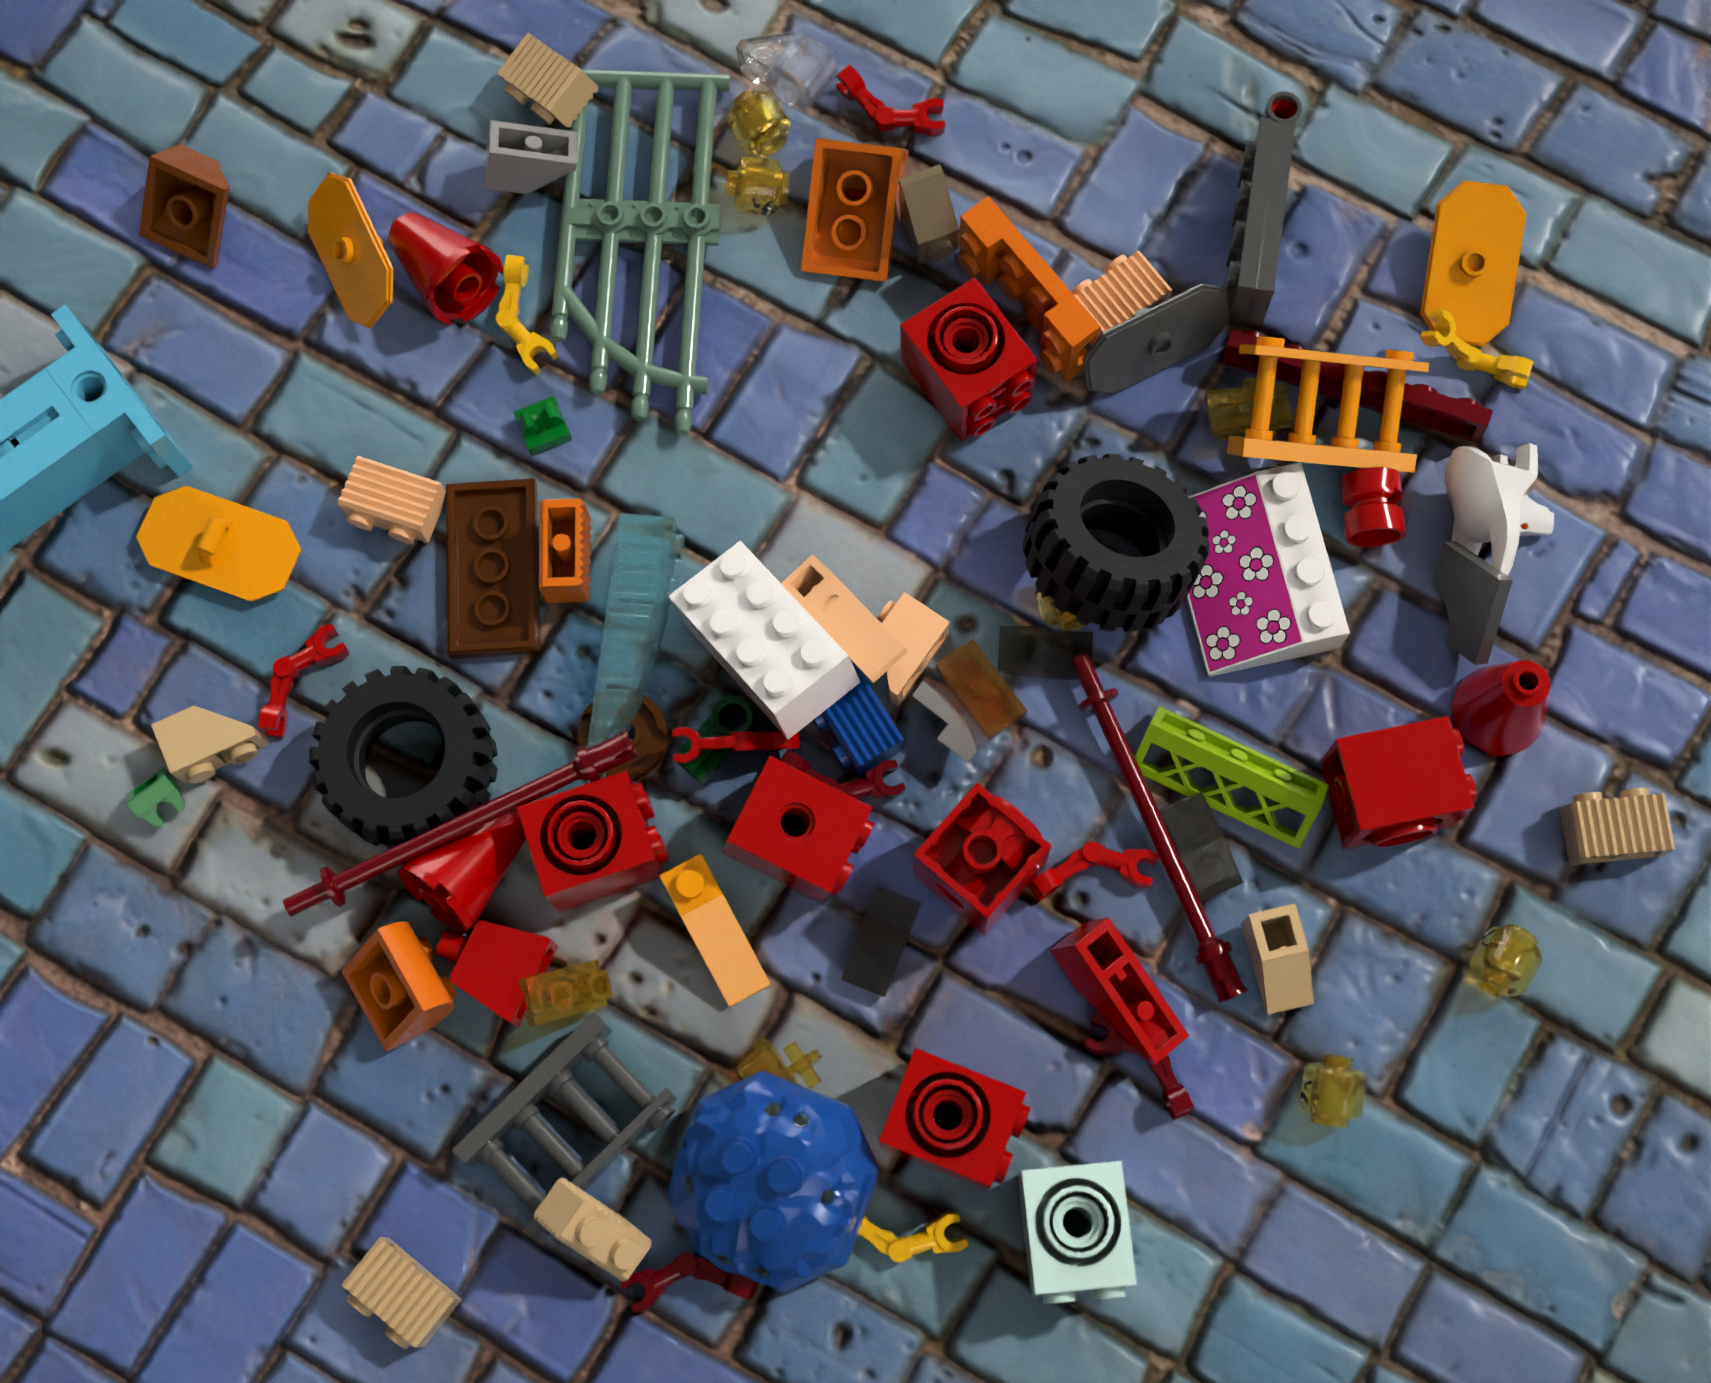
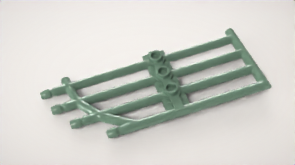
(645, 222)

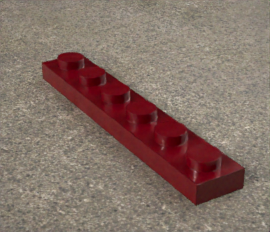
(1420, 402)

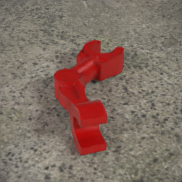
(886, 118)
(274, 715)
(737, 742)
(1095, 855)

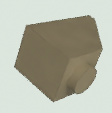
(928, 215)

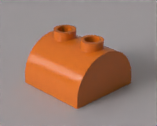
(399, 985)

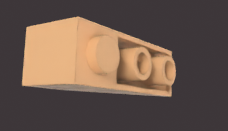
(844, 618)

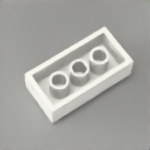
(765, 639)

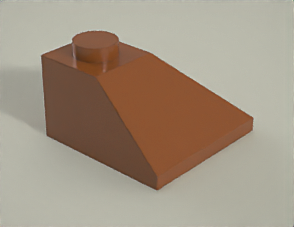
(185, 204)

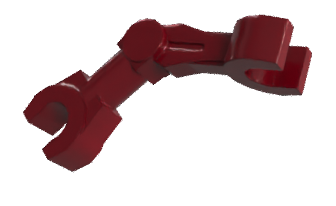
(870, 785)
(1174, 1094)
(681, 1267)

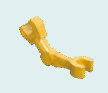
(527, 343)
(1507, 369)
(903, 1247)

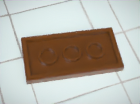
(492, 569)

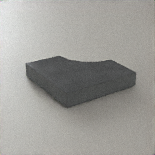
(1474, 600)

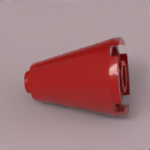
(445, 267)
(1502, 707)
(465, 871)

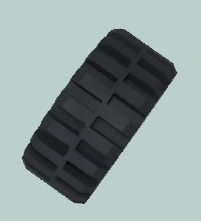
(1097, 581)
(364, 717)

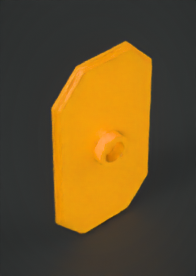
(350, 250)
(1474, 259)
(218, 543)

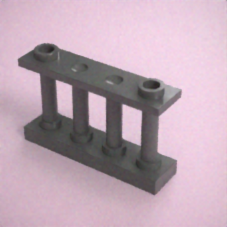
(555, 1077)

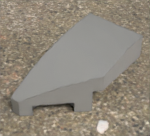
(956, 733)

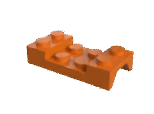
(996, 249)

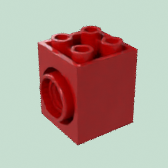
(968, 360)
(1398, 783)
(830, 825)
(624, 847)
(981, 858)
(988, 1116)

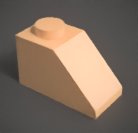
(920, 633)

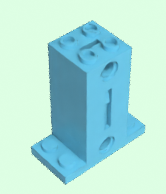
(71, 433)

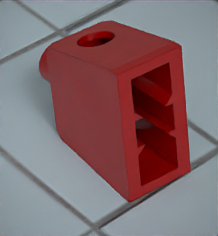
(494, 962)

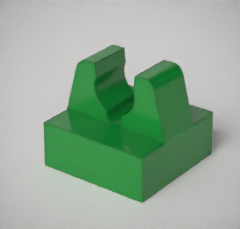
(542, 425)
(146, 796)

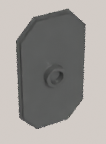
(1156, 338)

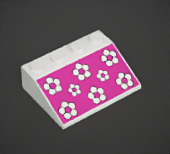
(1266, 575)

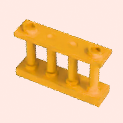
(1343, 447)

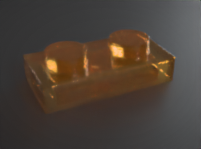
(981, 689)

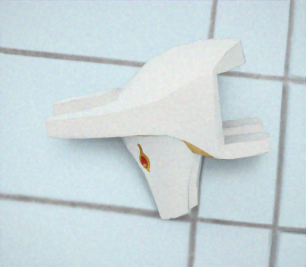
(1493, 502)

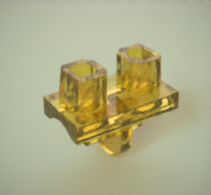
(1232, 409)
(565, 992)
(768, 1059)

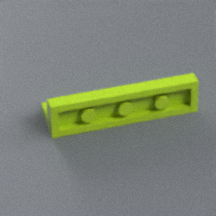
(1241, 766)

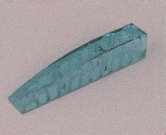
(634, 620)

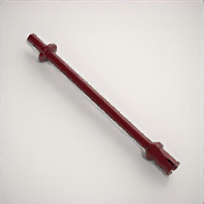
(586, 765)
(1211, 949)

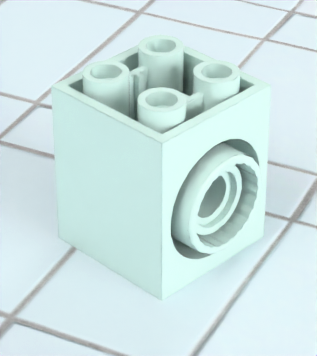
(1066, 1264)

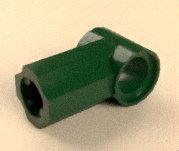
(711, 760)

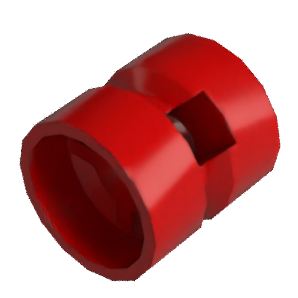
(1373, 509)

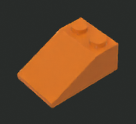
(853, 209)

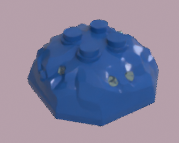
(773, 1181)

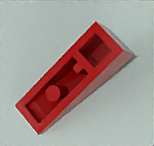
(1119, 988)

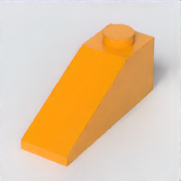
(715, 930)

